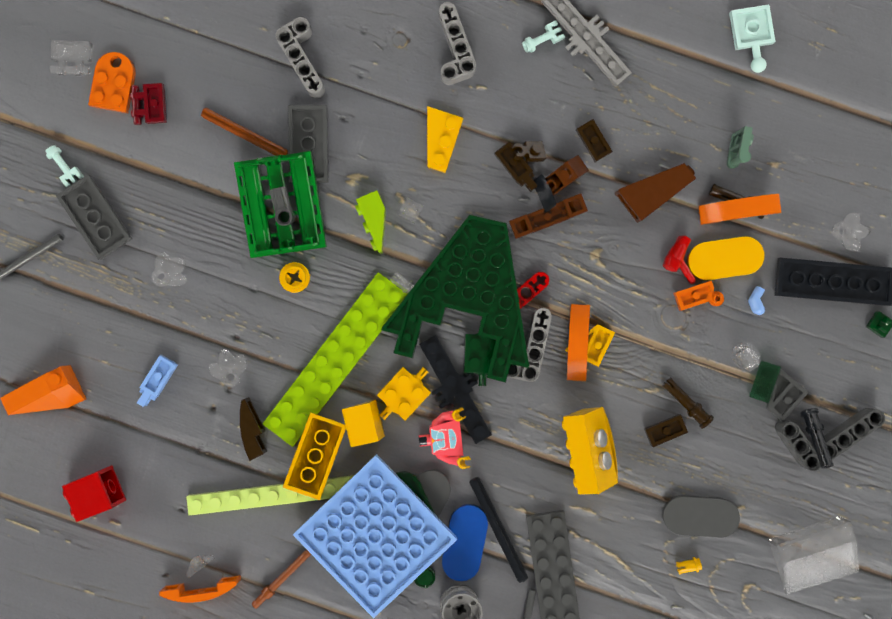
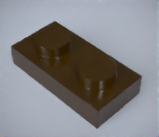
(594, 140)
(666, 430)

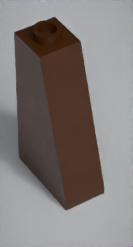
(652, 192)

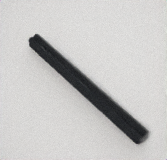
(498, 529)

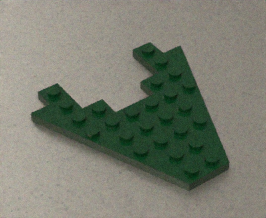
(472, 277)

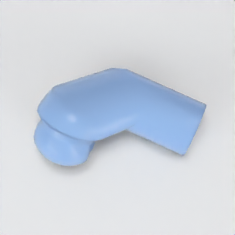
(755, 302)

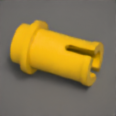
(689, 566)

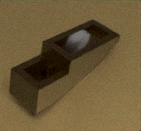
(250, 429)

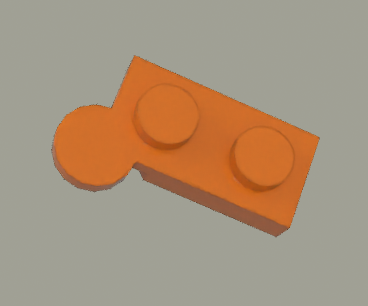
(698, 295)

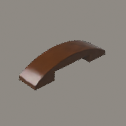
(540, 220)

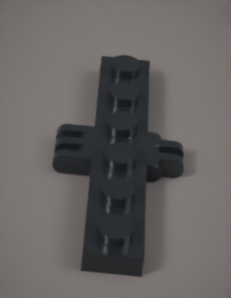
(455, 389)

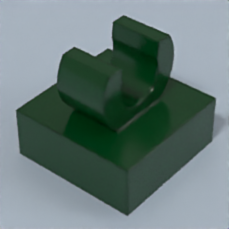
(880, 324)

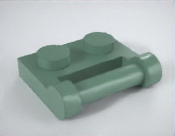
(740, 145)

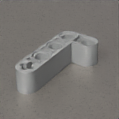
(455, 41)
(302, 61)
(533, 344)

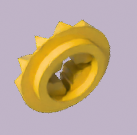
(293, 268)

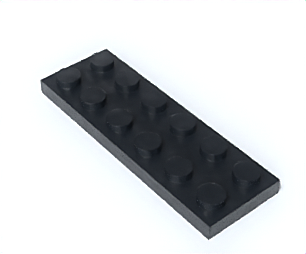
(834, 281)

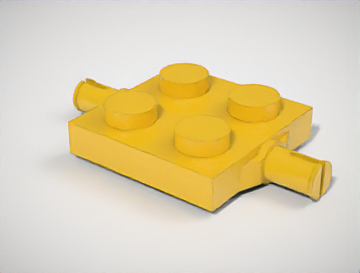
(404, 393)

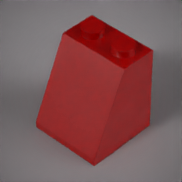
(93, 493)

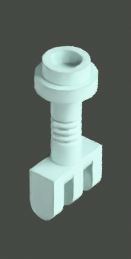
(529, 43)
(54, 152)

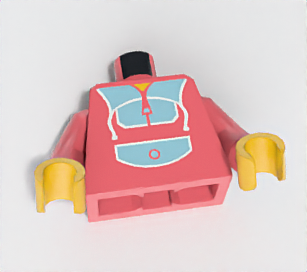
(446, 438)

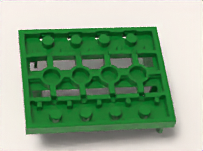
(256, 206)

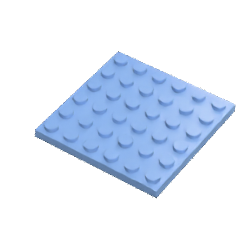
(375, 536)

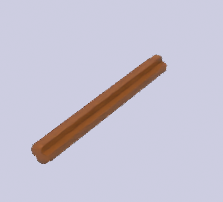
(243, 132)

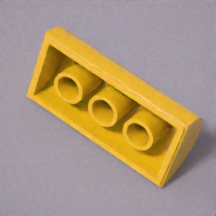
(314, 456)

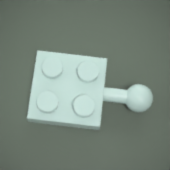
(752, 29)

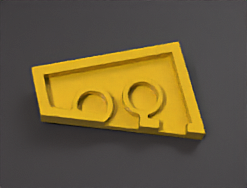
(441, 137)

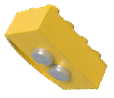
(591, 450)

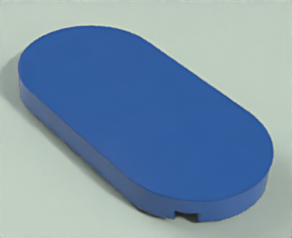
(464, 556)

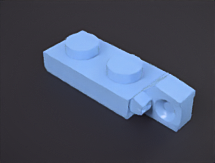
(156, 380)

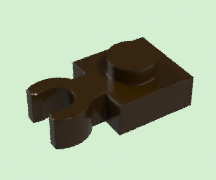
(532, 150)

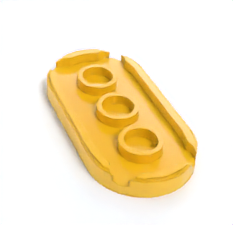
(725, 258)

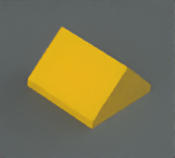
(363, 423)

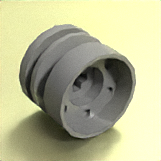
(455, 597)

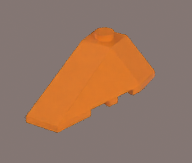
(47, 392)

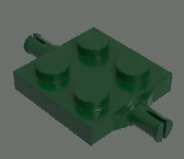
(478, 355)

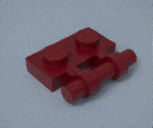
(154, 104)

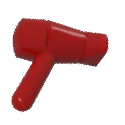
(675, 258)

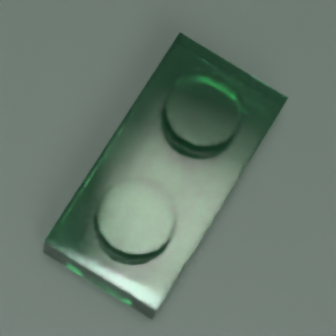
(765, 382)

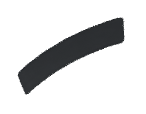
(544, 193)

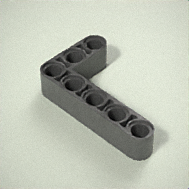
(846, 429)

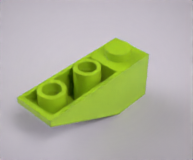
(374, 214)

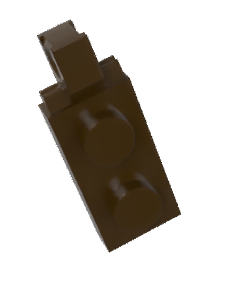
(517, 169)

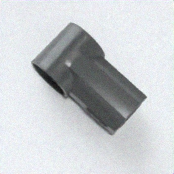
(281, 204)

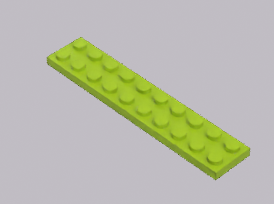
(335, 359)

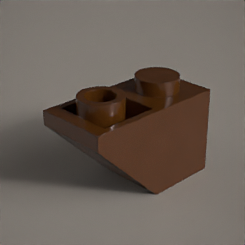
(566, 174)

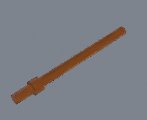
(270, 589)

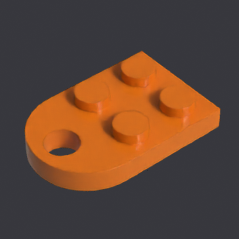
(112, 84)

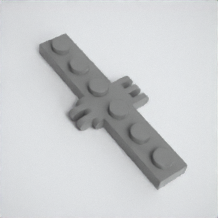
(587, 38)

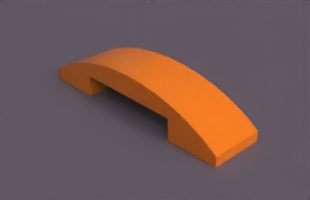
(740, 208)
(578, 342)
(178, 593)

